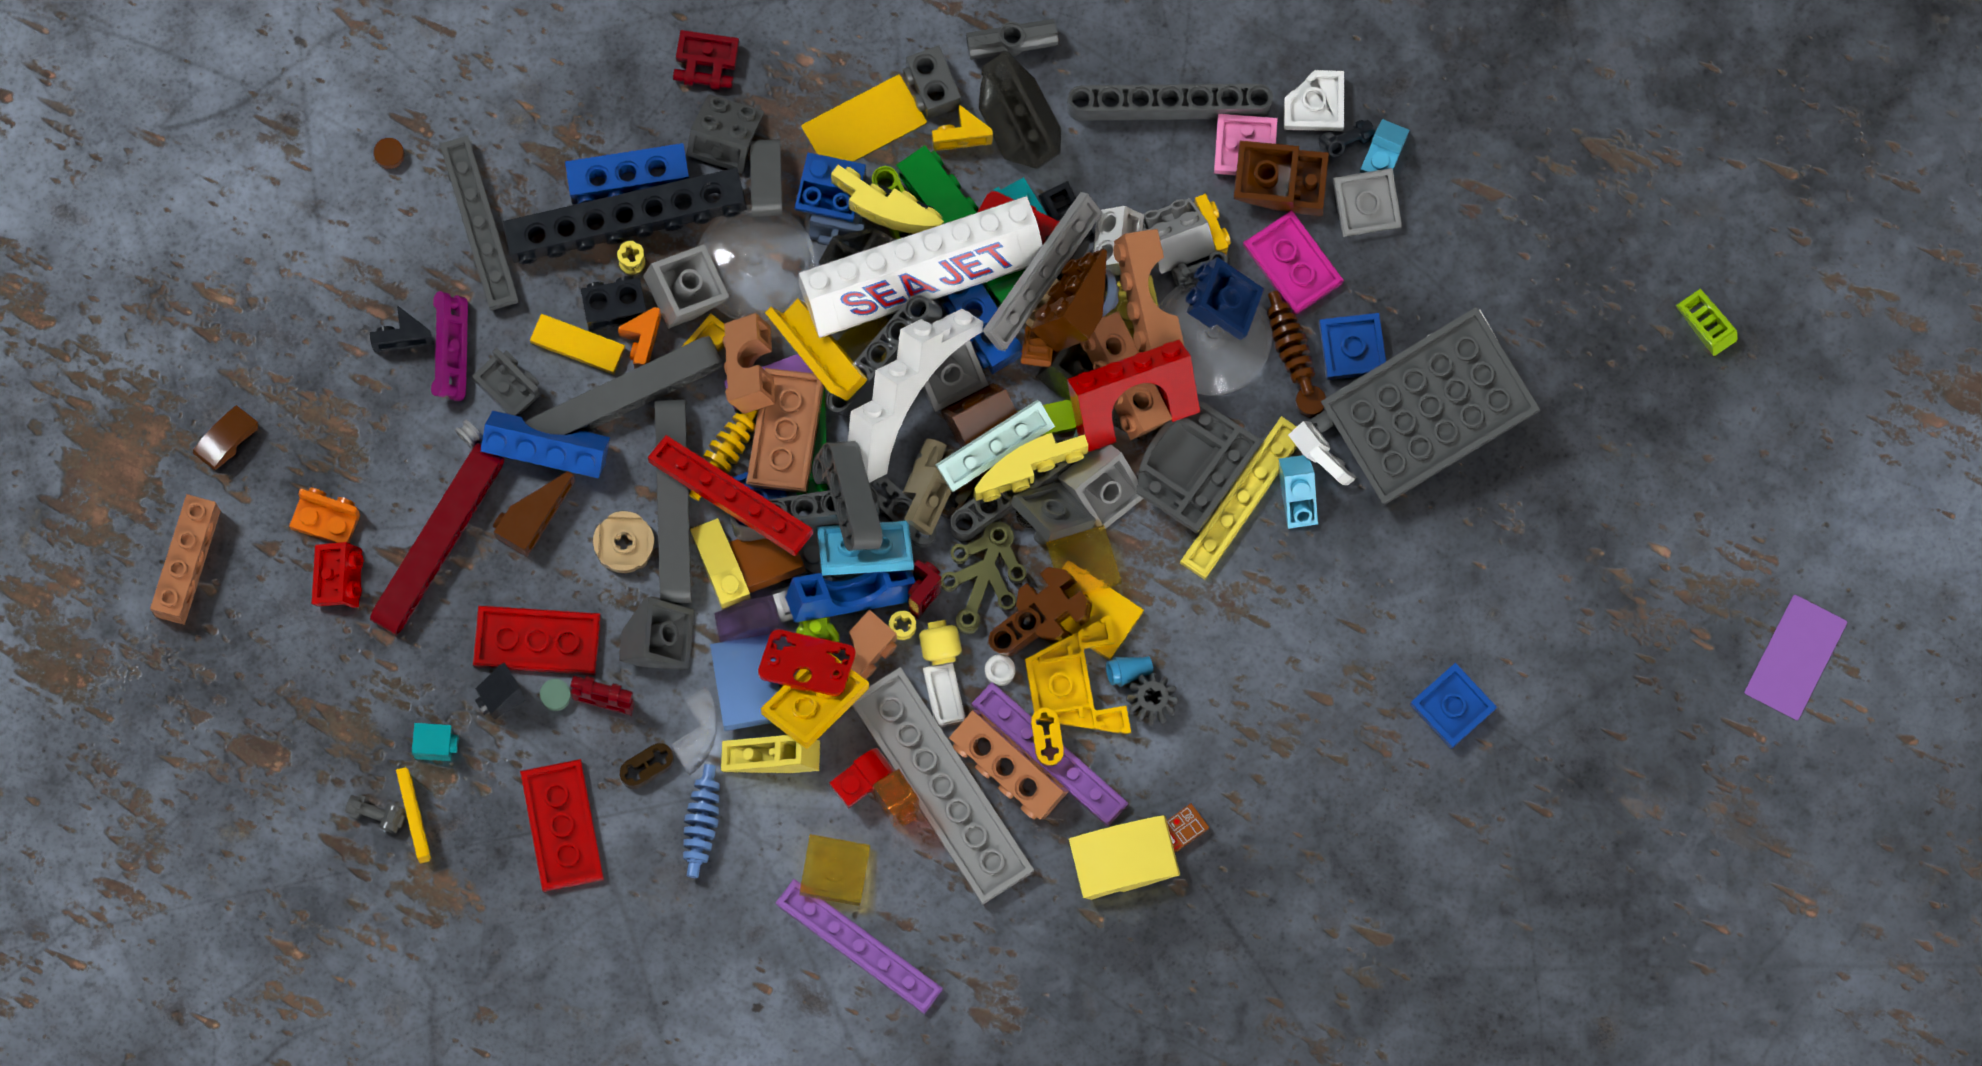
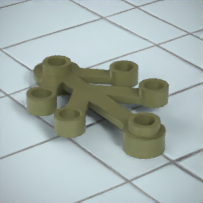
(985, 572)

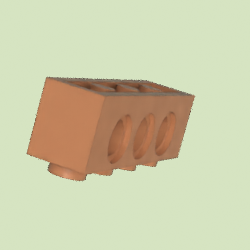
(1151, 408)
(185, 559)
(1049, 789)

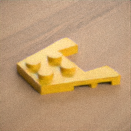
(1061, 681)

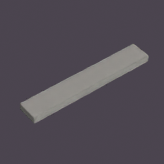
(1042, 271)

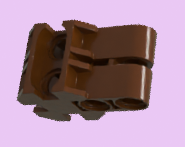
(1049, 609)

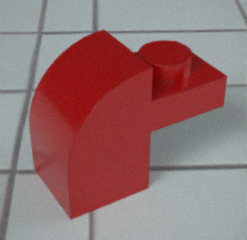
(861, 776)

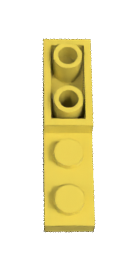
(896, 211)
(1016, 468)

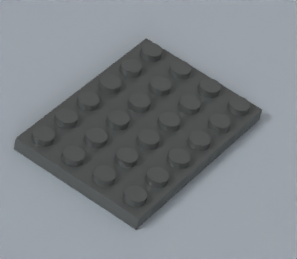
(1430, 405)

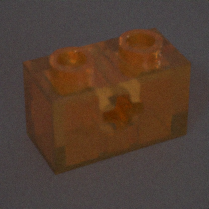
(896, 799)

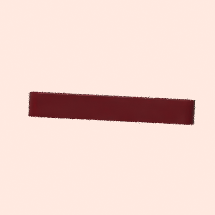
(436, 540)

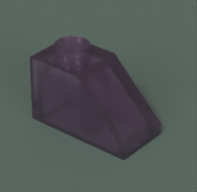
(747, 619)

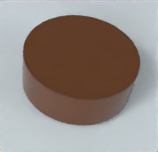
(388, 153)
(1311, 404)

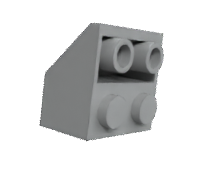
(1182, 233)

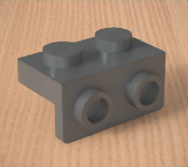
(506, 383)

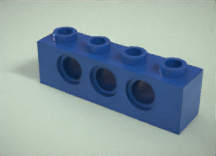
(613, 166)
(987, 354)

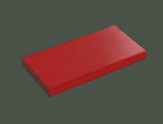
(537, 640)
(561, 825)

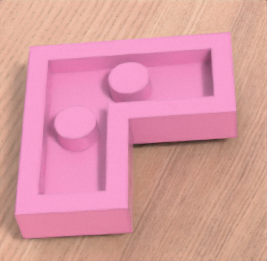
(1237, 128)

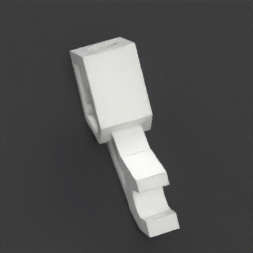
(1317, 449)

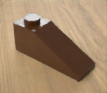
(530, 516)

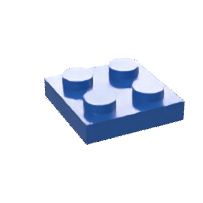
(1351, 345)
(1453, 705)

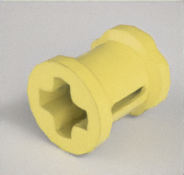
(638, 253)

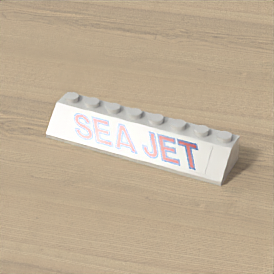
(921, 264)

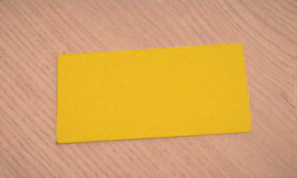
(865, 121)

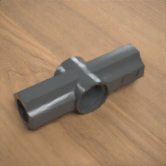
(993, 42)

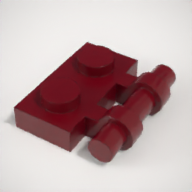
(706, 50)
(602, 695)

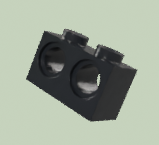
(615, 311)

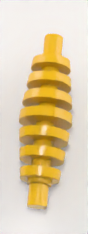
(729, 444)

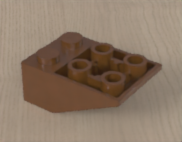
(1073, 303)

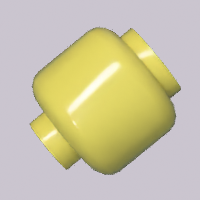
(940, 642)

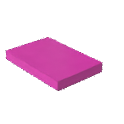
(1293, 262)

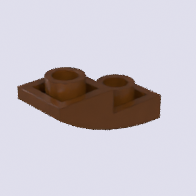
(221, 440)

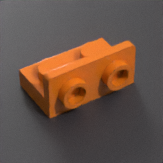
(324, 516)

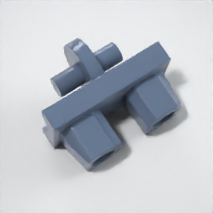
(824, 228)

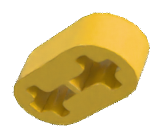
(1054, 736)

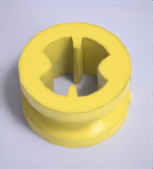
(904, 616)

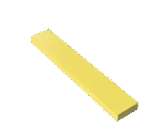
(1240, 501)

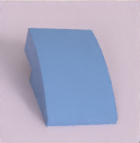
(738, 682)

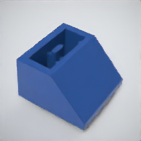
(817, 192)

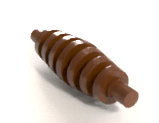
(1291, 343)

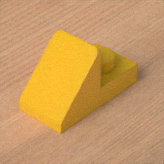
(969, 134)

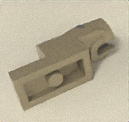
(927, 487)

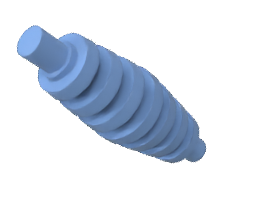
(701, 821)

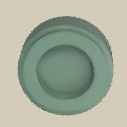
(555, 694)

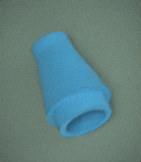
(1127, 669)

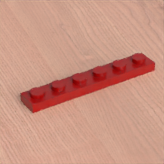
(730, 495)

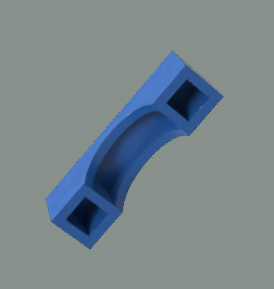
(513, 438)
(816, 598)

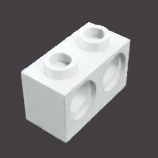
(1111, 226)

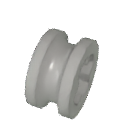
(469, 434)

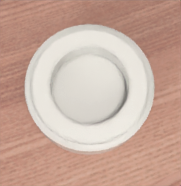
(1000, 670)

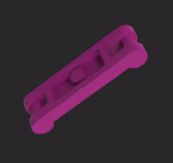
(450, 346)

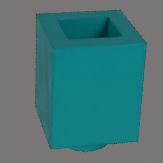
(434, 742)

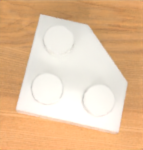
(1316, 103)

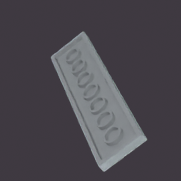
(944, 786)

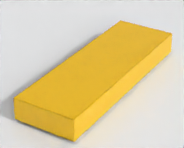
(577, 344)
(413, 815)

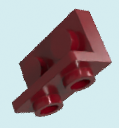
(925, 588)

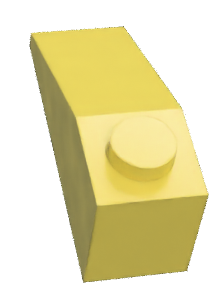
(720, 564)
(769, 755)

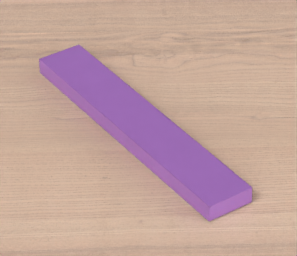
(1070, 771)
(860, 947)

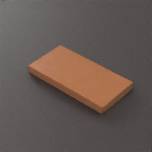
(786, 433)

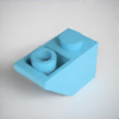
(1298, 491)

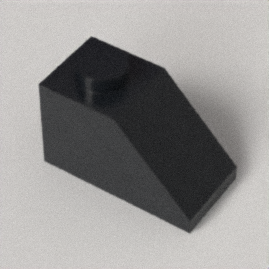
(499, 693)

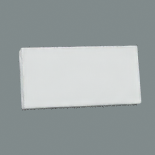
(944, 694)

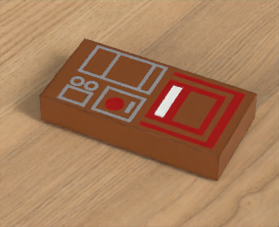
(1186, 827)

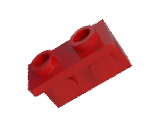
(337, 575)

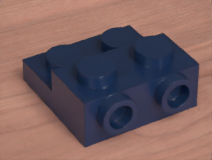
(1224, 298)

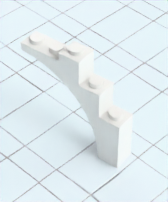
(897, 384)

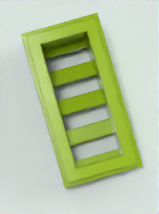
(1724, 329)

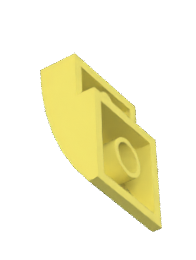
(1124, 857)

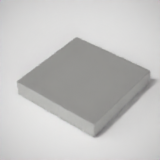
(1367, 202)

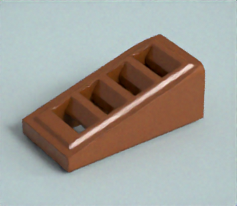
(1035, 350)

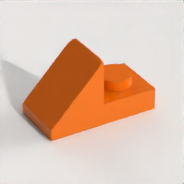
(642, 329)

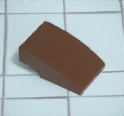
(1281, 177)

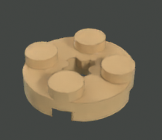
(612, 529)

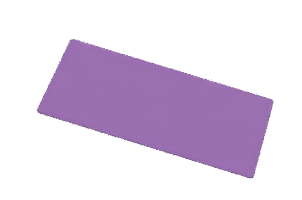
(1795, 657)

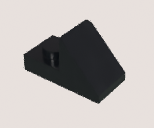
(410, 334)

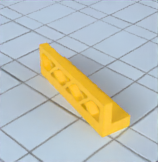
(822, 354)

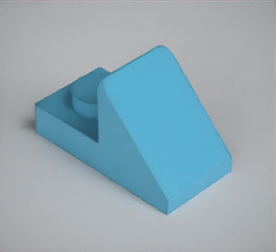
(1385, 147)

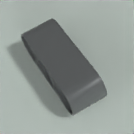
(766, 178)

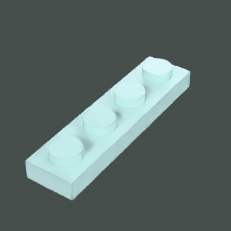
(994, 445)

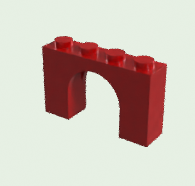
(1097, 390)

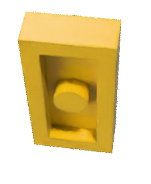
(1210, 212)

